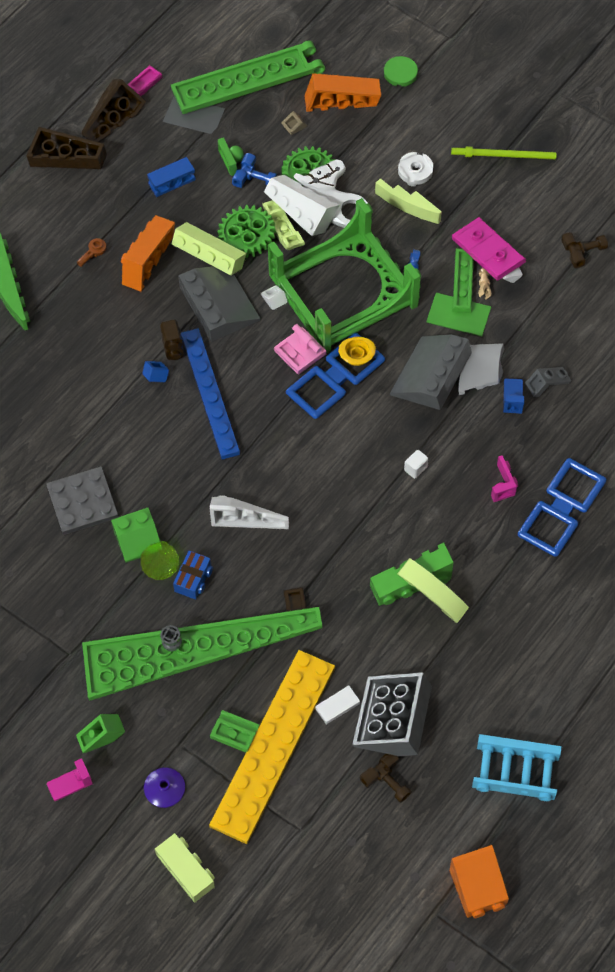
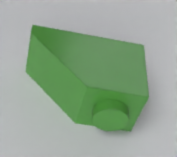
(100, 732)

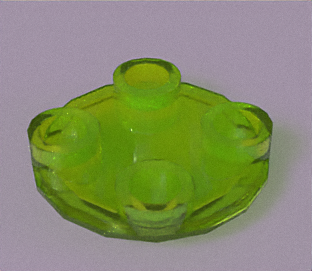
(159, 561)

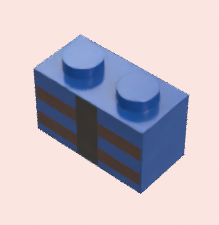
(192, 575)

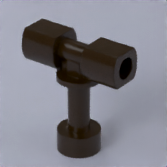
(577, 248)
(382, 773)

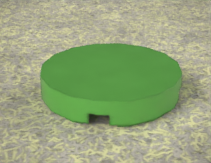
(400, 71)

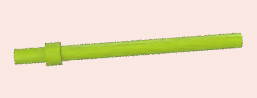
(469, 152)

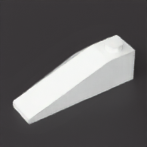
(236, 513)

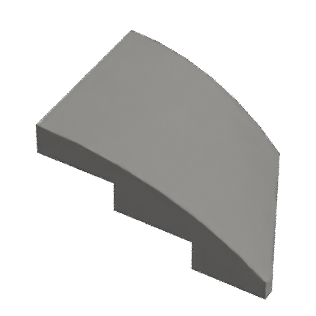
(482, 367)

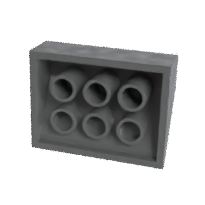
(217, 301)
(432, 370)
(393, 714)

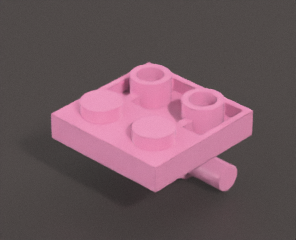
(300, 350)

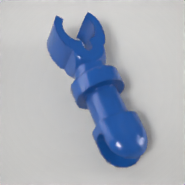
(414, 257)

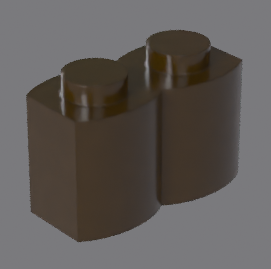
(172, 340)

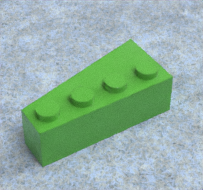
(390, 586)

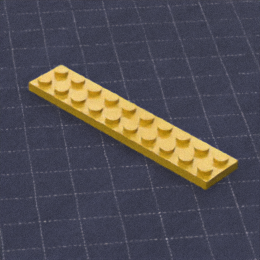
(272, 747)

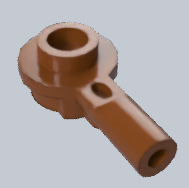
(96, 248)

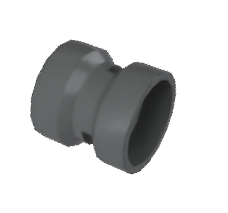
(171, 643)

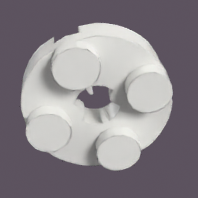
(415, 177)

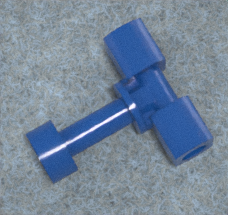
(248, 171)

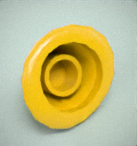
(357, 350)

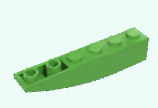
(9, 289)

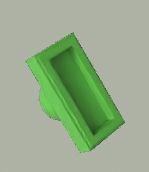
(230, 155)

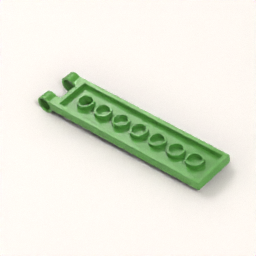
(246, 77)

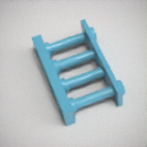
(528, 751)

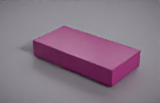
(145, 80)

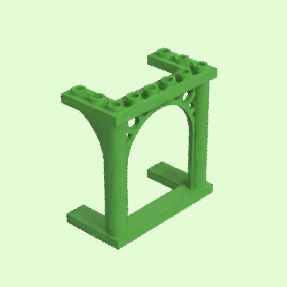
(356, 232)

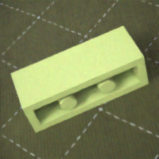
(185, 867)

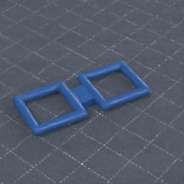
(334, 378)
(562, 507)

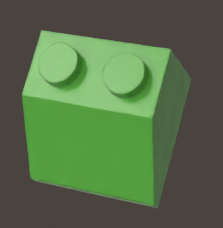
(135, 533)

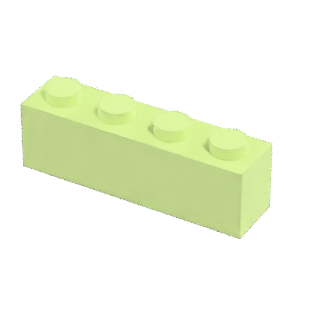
(208, 248)

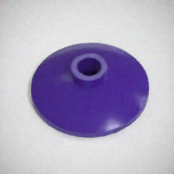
(166, 796)

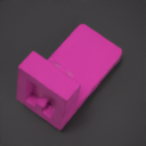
(507, 489)
(70, 782)

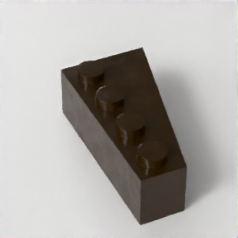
(64, 151)

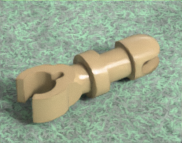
(484, 282)

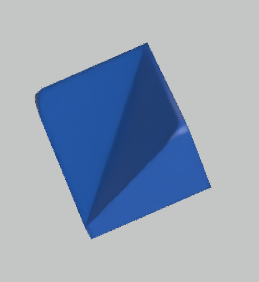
(155, 371)

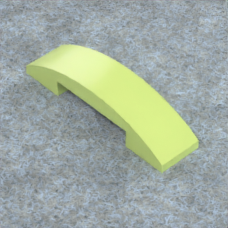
(284, 230)
(433, 589)

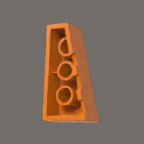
(341, 92)
(146, 252)

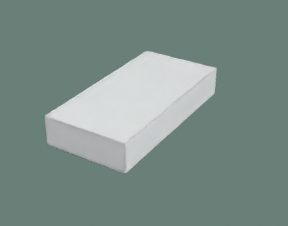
(337, 705)

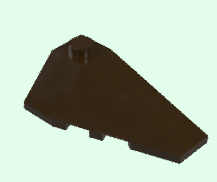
(113, 109)

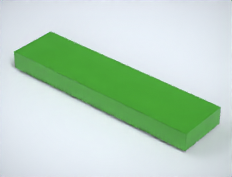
(462, 282)

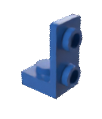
(513, 396)

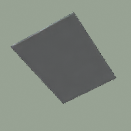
(201, 120)

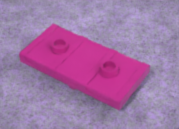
(488, 249)

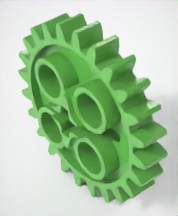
(296, 162)
(248, 230)

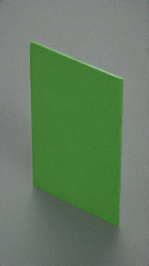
(443, 315)

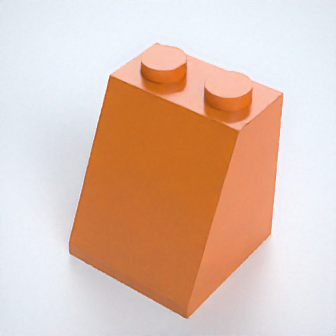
(479, 882)

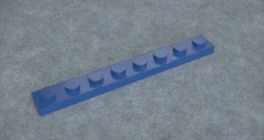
(210, 394)

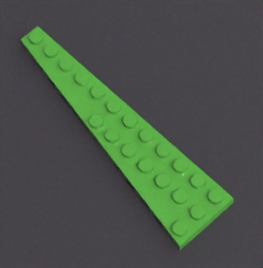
(141, 658)

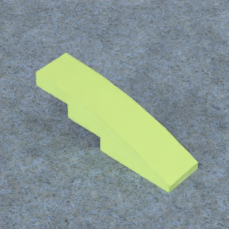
(413, 204)

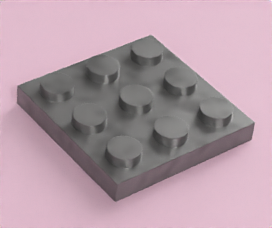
(82, 500)

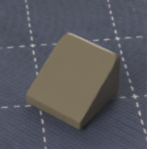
(293, 123)

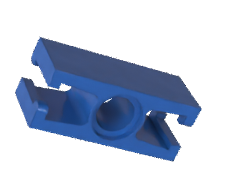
(171, 177)

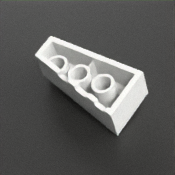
(302, 204)

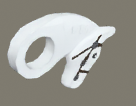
(323, 182)

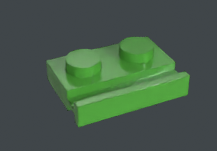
(234, 731)

